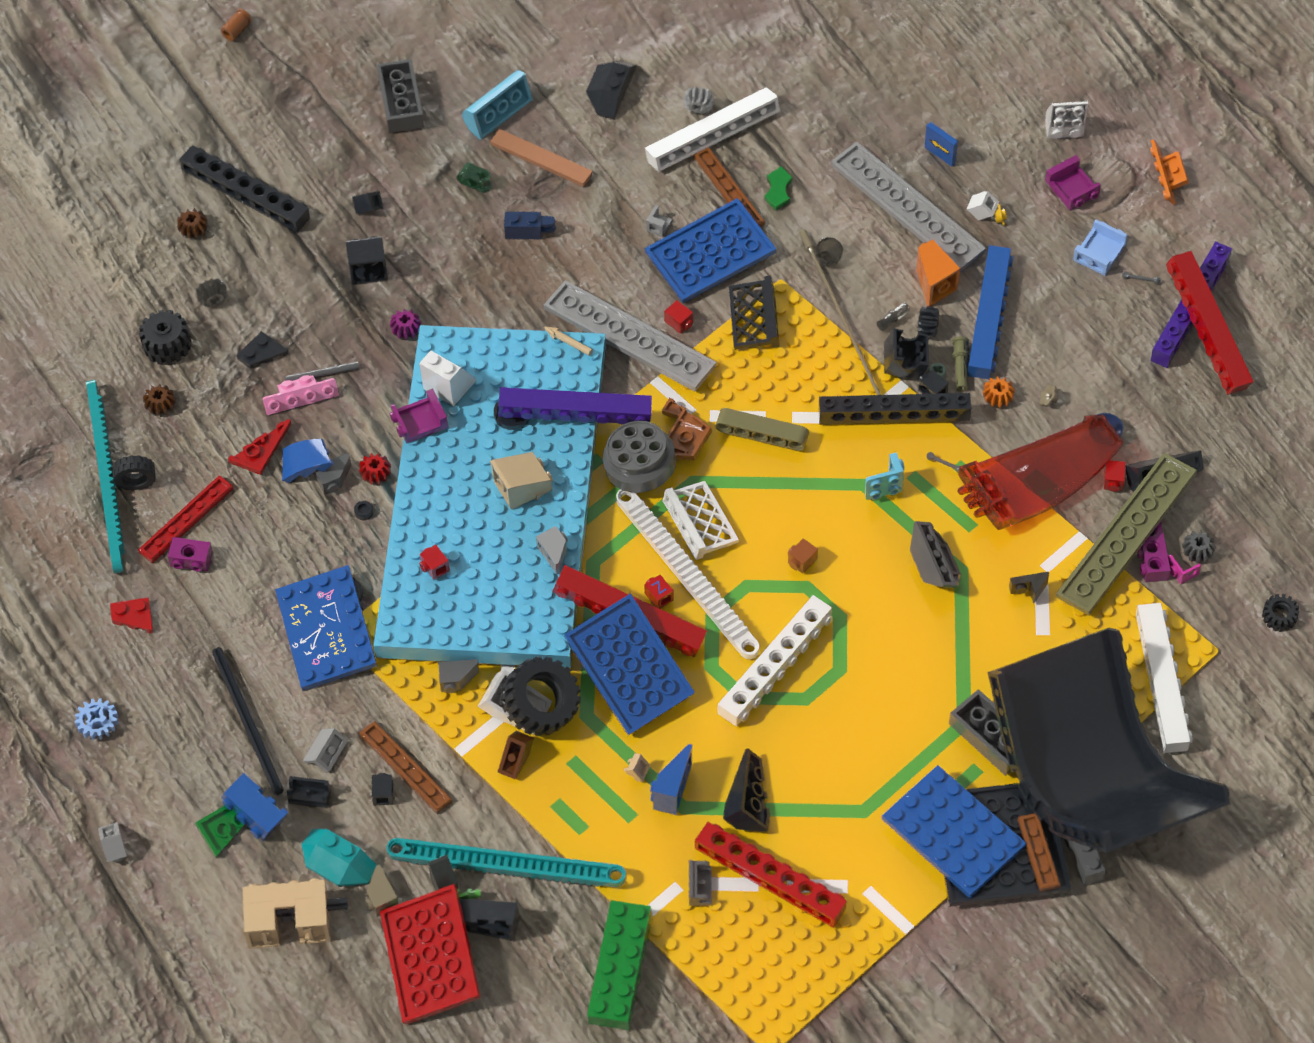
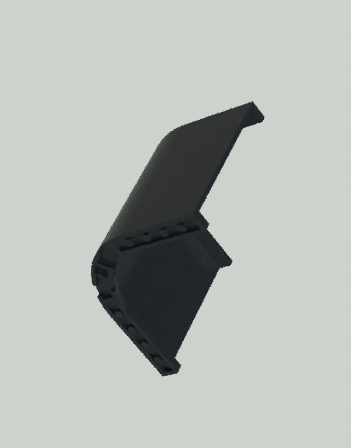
(1083, 750)

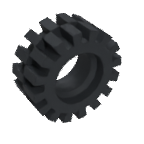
(1280, 622)

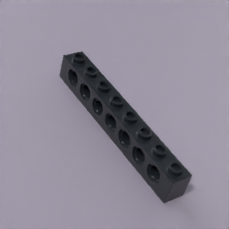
(244, 188)
(894, 408)

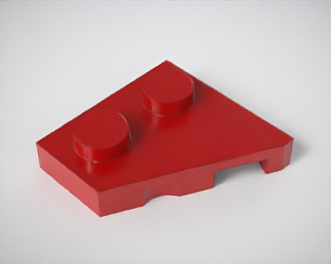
(132, 614)

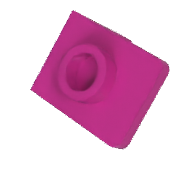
(1182, 576)

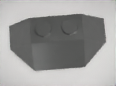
(933, 556)

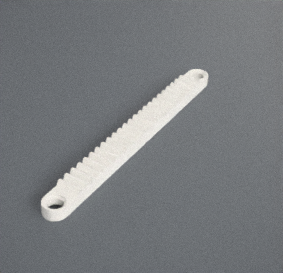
(688, 574)

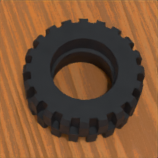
(557, 679)

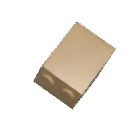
(520, 478)

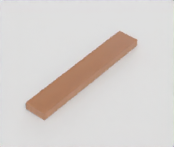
(541, 157)

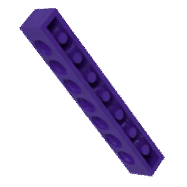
(1180, 321)

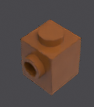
(802, 556)

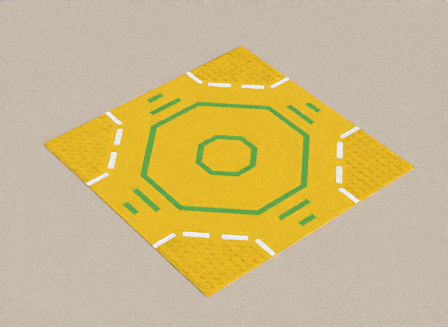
(844, 724)

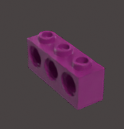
(1159, 559)

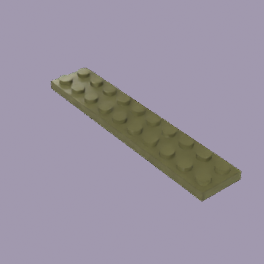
(1126, 534)

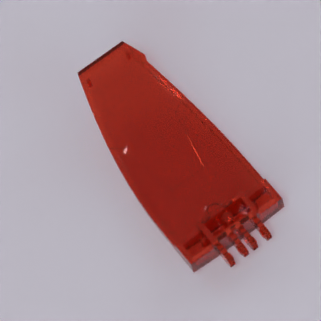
(1039, 473)

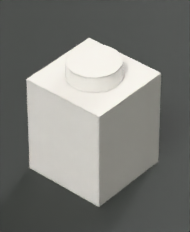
(982, 205)

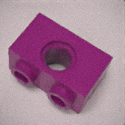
(181, 548)

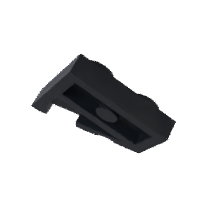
(260, 351)

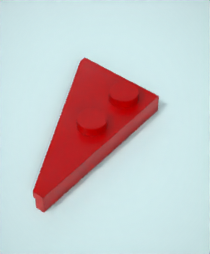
(258, 453)

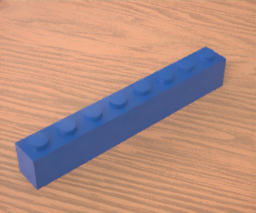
(989, 311)

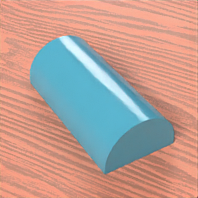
(498, 105)

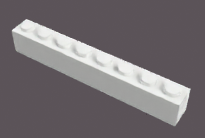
(712, 129)
(1163, 678)

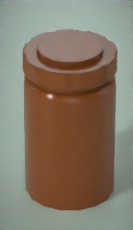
(236, 24)

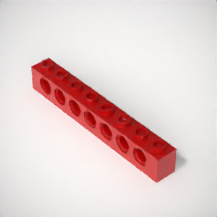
(774, 883)

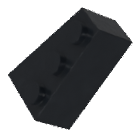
(491, 918)

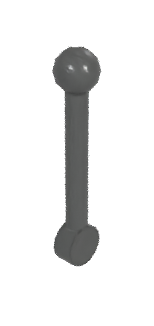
(1125, 275)
(930, 456)

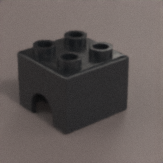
(366, 260)
(906, 356)

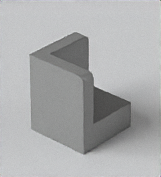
(657, 223)

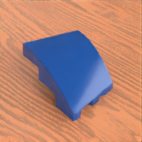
(304, 458)

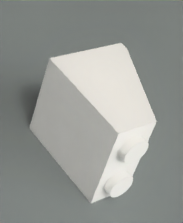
(445, 378)

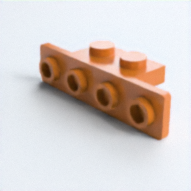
(1171, 170)

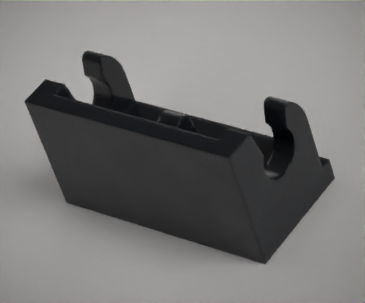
(308, 792)

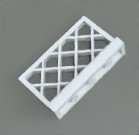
(687, 527)

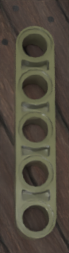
(762, 429)

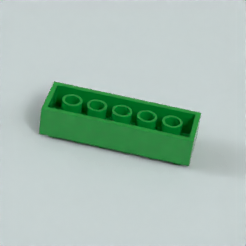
(619, 965)

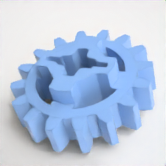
(96, 717)

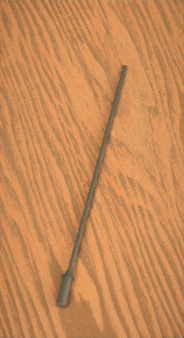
(810, 248)

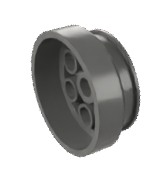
(639, 457)

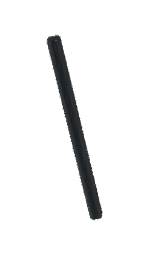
(247, 721)

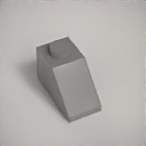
(553, 547)
(112, 842)

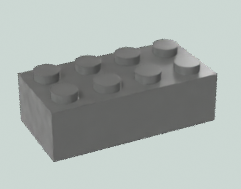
(400, 95)
(979, 725)

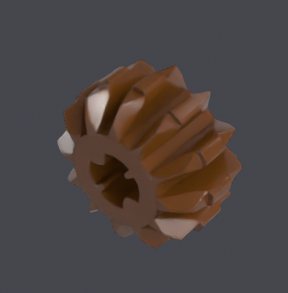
(192, 223)
(159, 399)

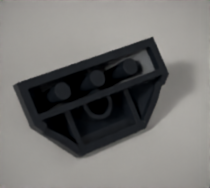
(609, 87)

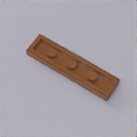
(1038, 852)

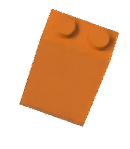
(936, 272)

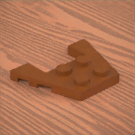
(688, 431)

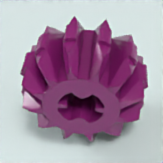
(405, 324)

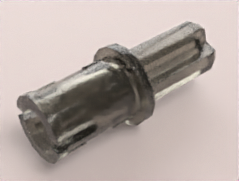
(893, 317)

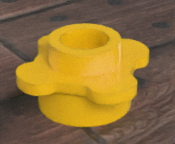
(1000, 215)

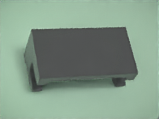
(699, 883)

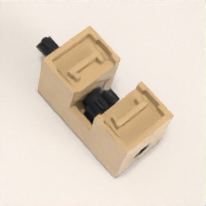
(304, 900)

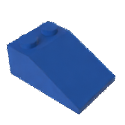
(671, 782)

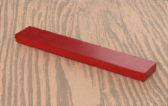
(186, 518)

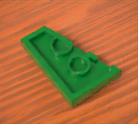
(219, 828)

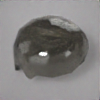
(828, 251)

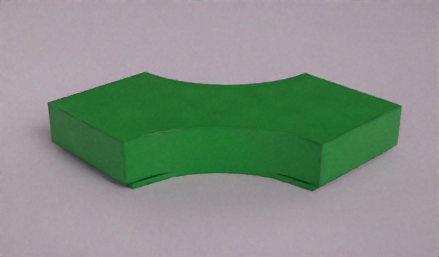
(777, 195)

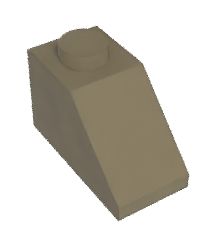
(380, 892)

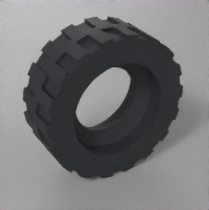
(138, 481)

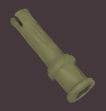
(961, 356)

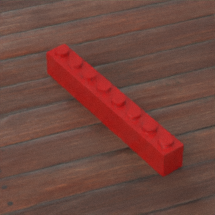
(1209, 322)
(598, 596)

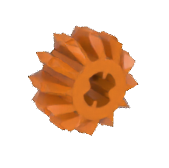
(998, 392)

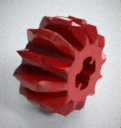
(375, 468)

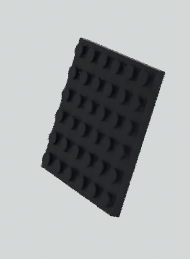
(1017, 876)

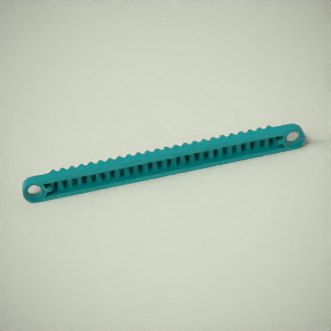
(105, 470)
(509, 862)

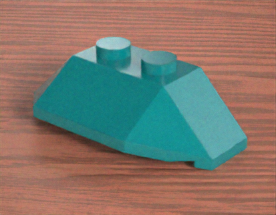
(337, 859)

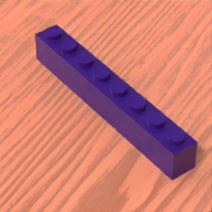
(573, 406)

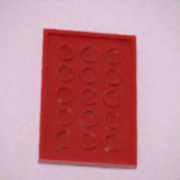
(430, 954)

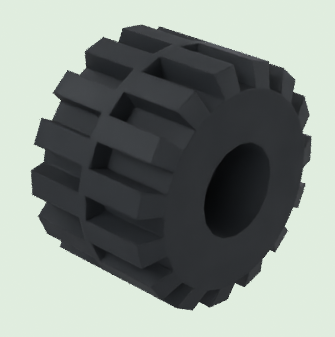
(165, 337)

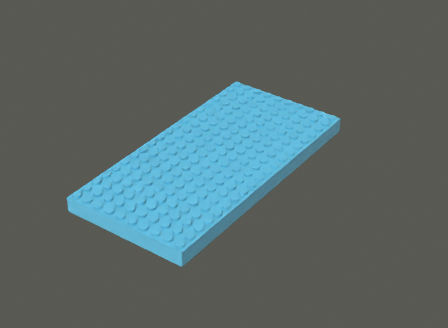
(499, 585)

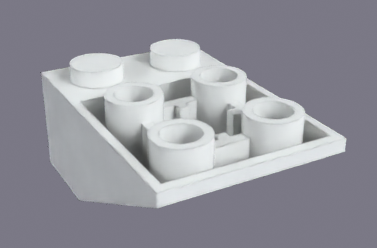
(1066, 119)

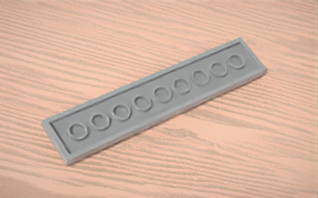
(906, 204)
(630, 335)

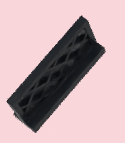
(769, 315)

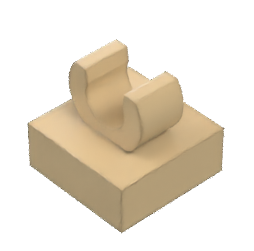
(637, 767)

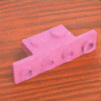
(299, 393)

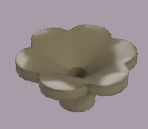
(1048, 395)

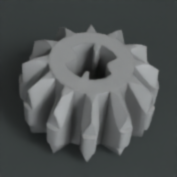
(698, 100)

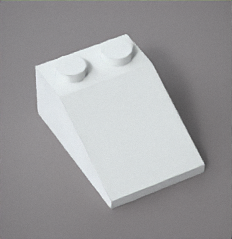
(492, 701)

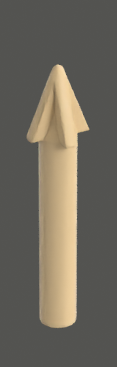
(554, 333)

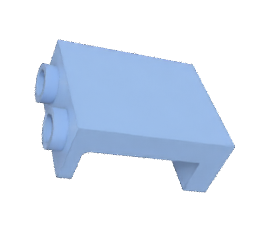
(1100, 247)

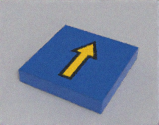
(941, 144)

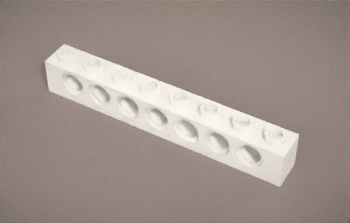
(813, 609)

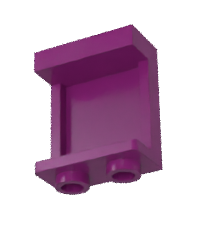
(1071, 183)
(419, 418)

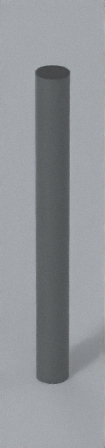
(325, 371)

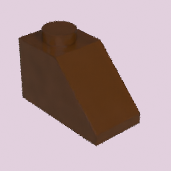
(515, 754)

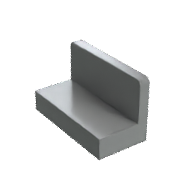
(326, 749)

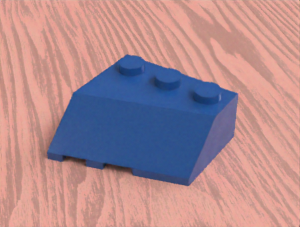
(253, 808)

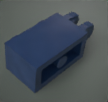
(527, 225)

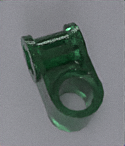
(473, 176)

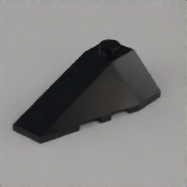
(1137, 471)
(746, 799)

